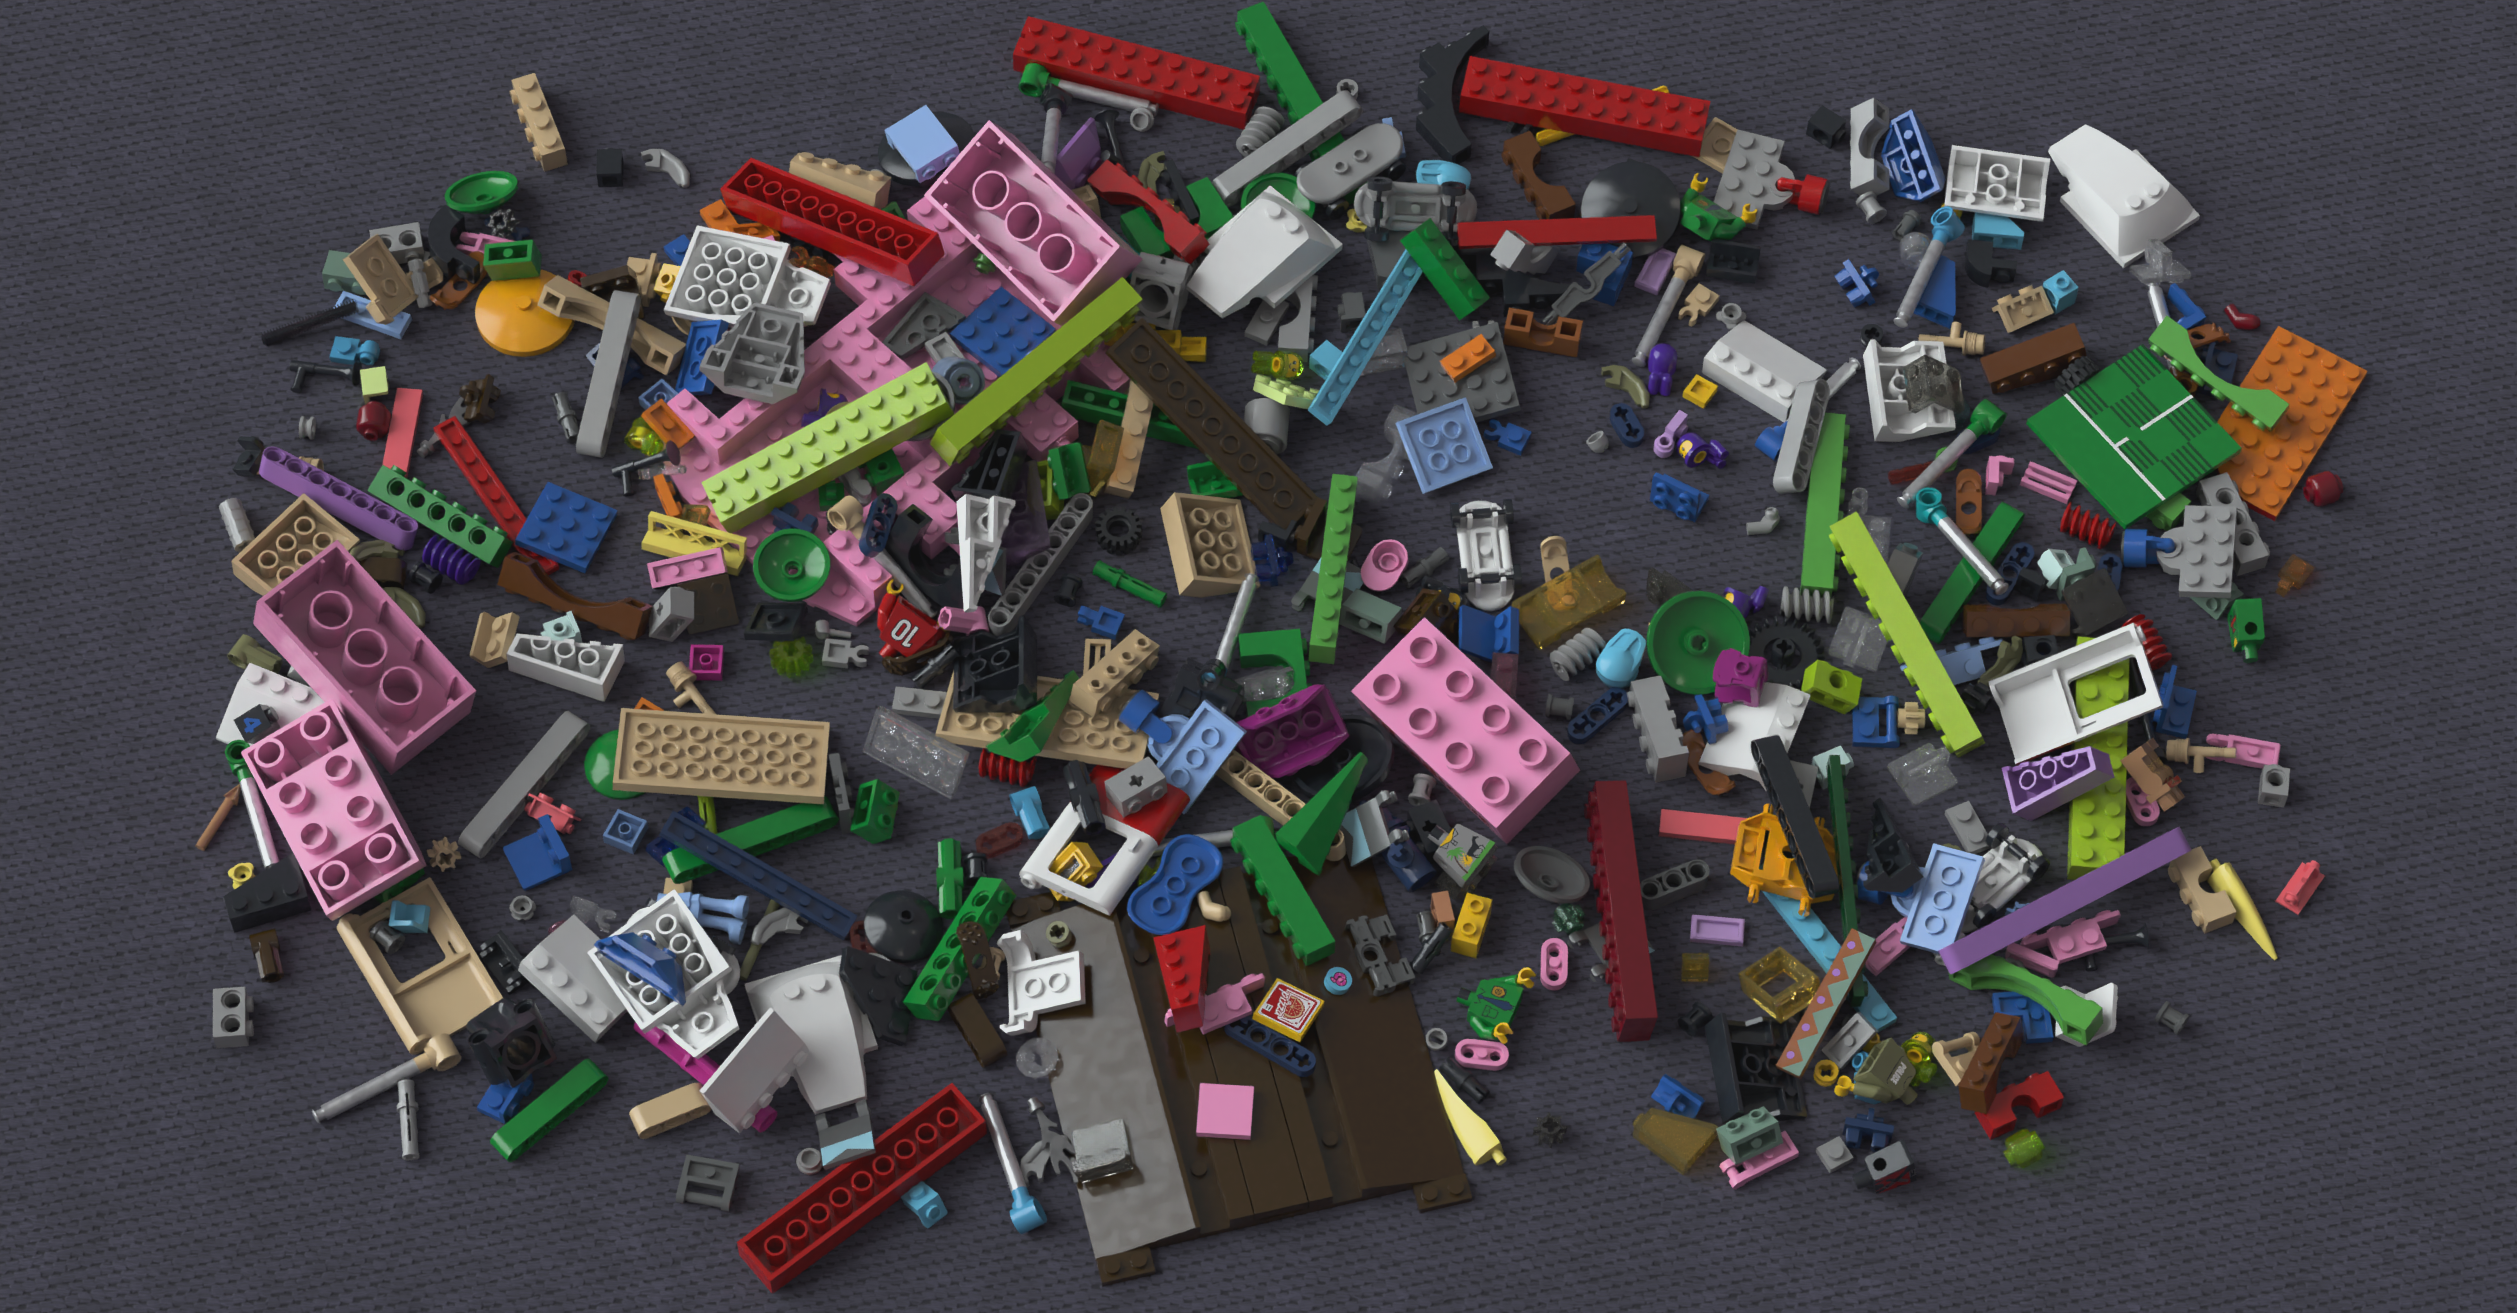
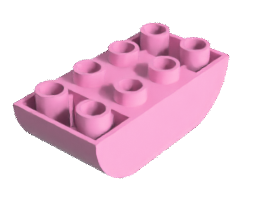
(334, 809)

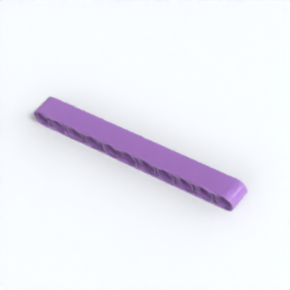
(2064, 900)

